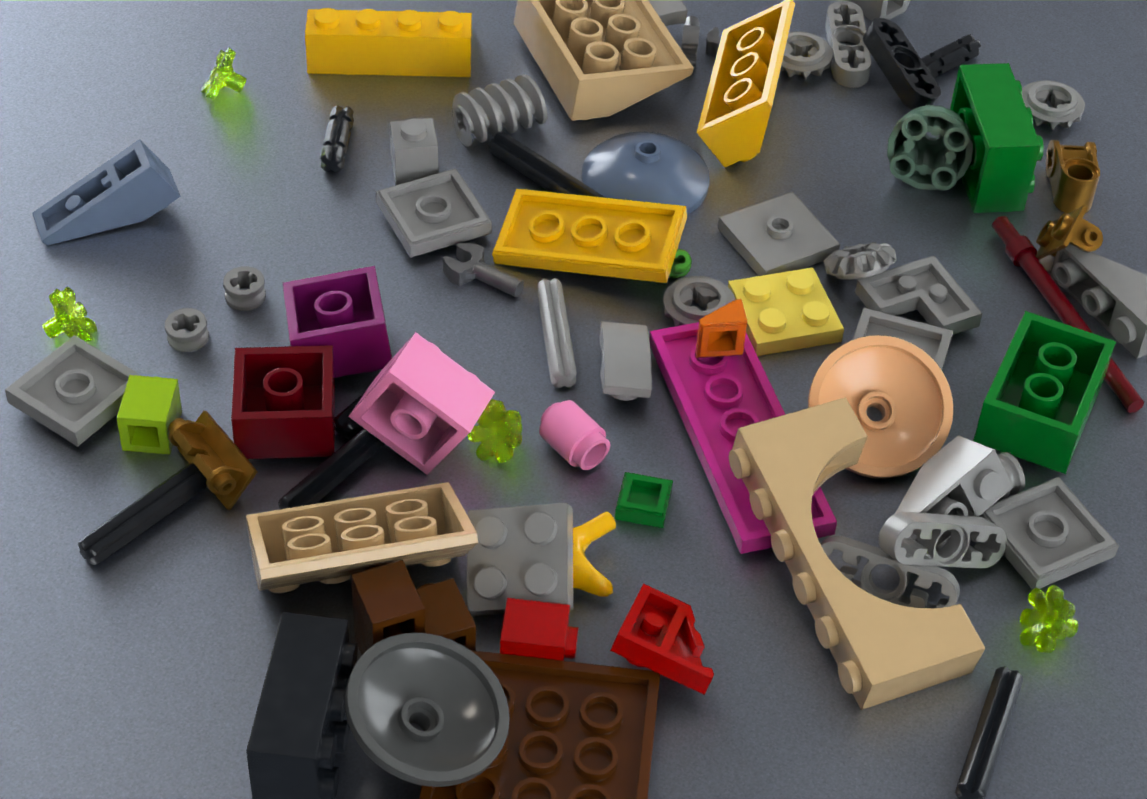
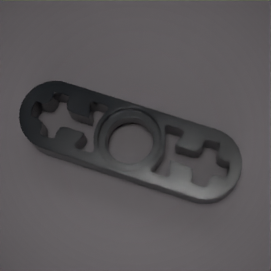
(901, 64)

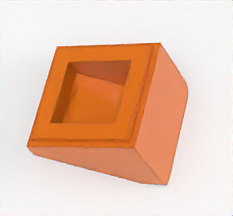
(722, 331)

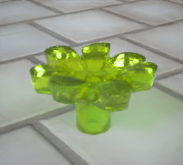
(223, 75)
(68, 317)
(497, 431)
(1048, 620)

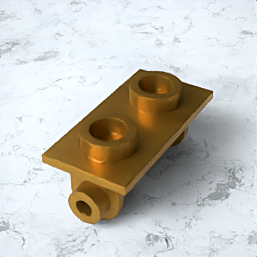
(1068, 229)
(214, 455)

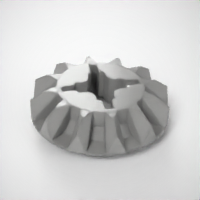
(814, 48)
(1065, 102)
(860, 261)
(704, 291)

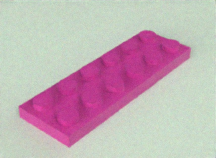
(713, 402)

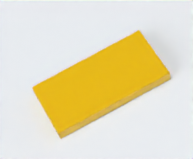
(590, 235)

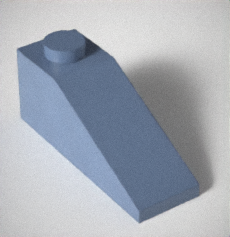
(112, 196)

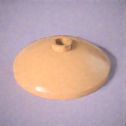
(903, 387)

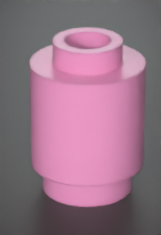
(574, 435)

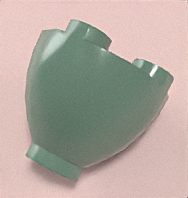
(916, 155)

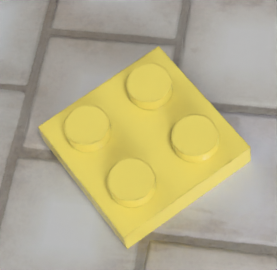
(787, 311)

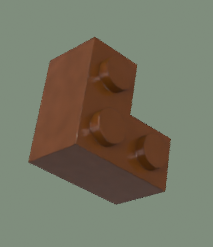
(391, 605)

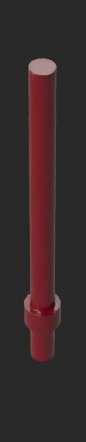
(1023, 255)

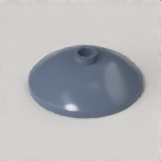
(647, 170)

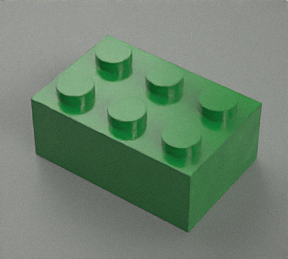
(1001, 136)
(1044, 392)

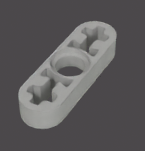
(846, 54)
(929, 530)
(852, 554)

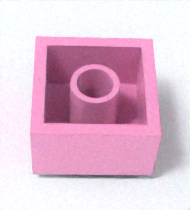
(422, 404)

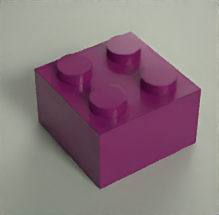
(340, 312)

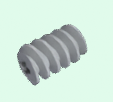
(498, 106)

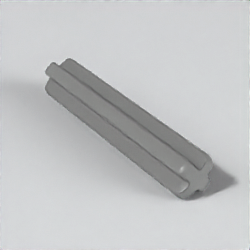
(556, 333)

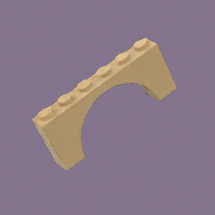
(877, 644)

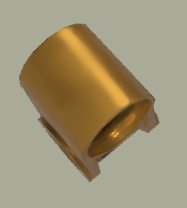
(1072, 174)

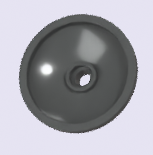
(442, 691)

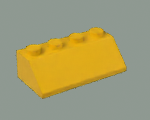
(388, 42)
(744, 84)

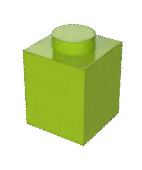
(146, 413)

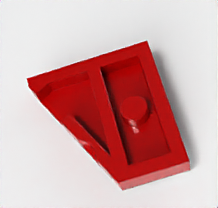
(663, 639)

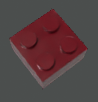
(284, 401)

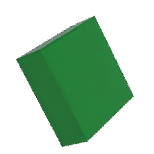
(643, 500)

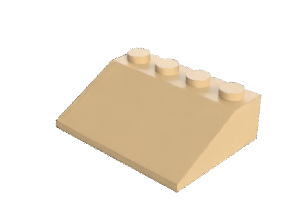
(600, 52)
(355, 533)

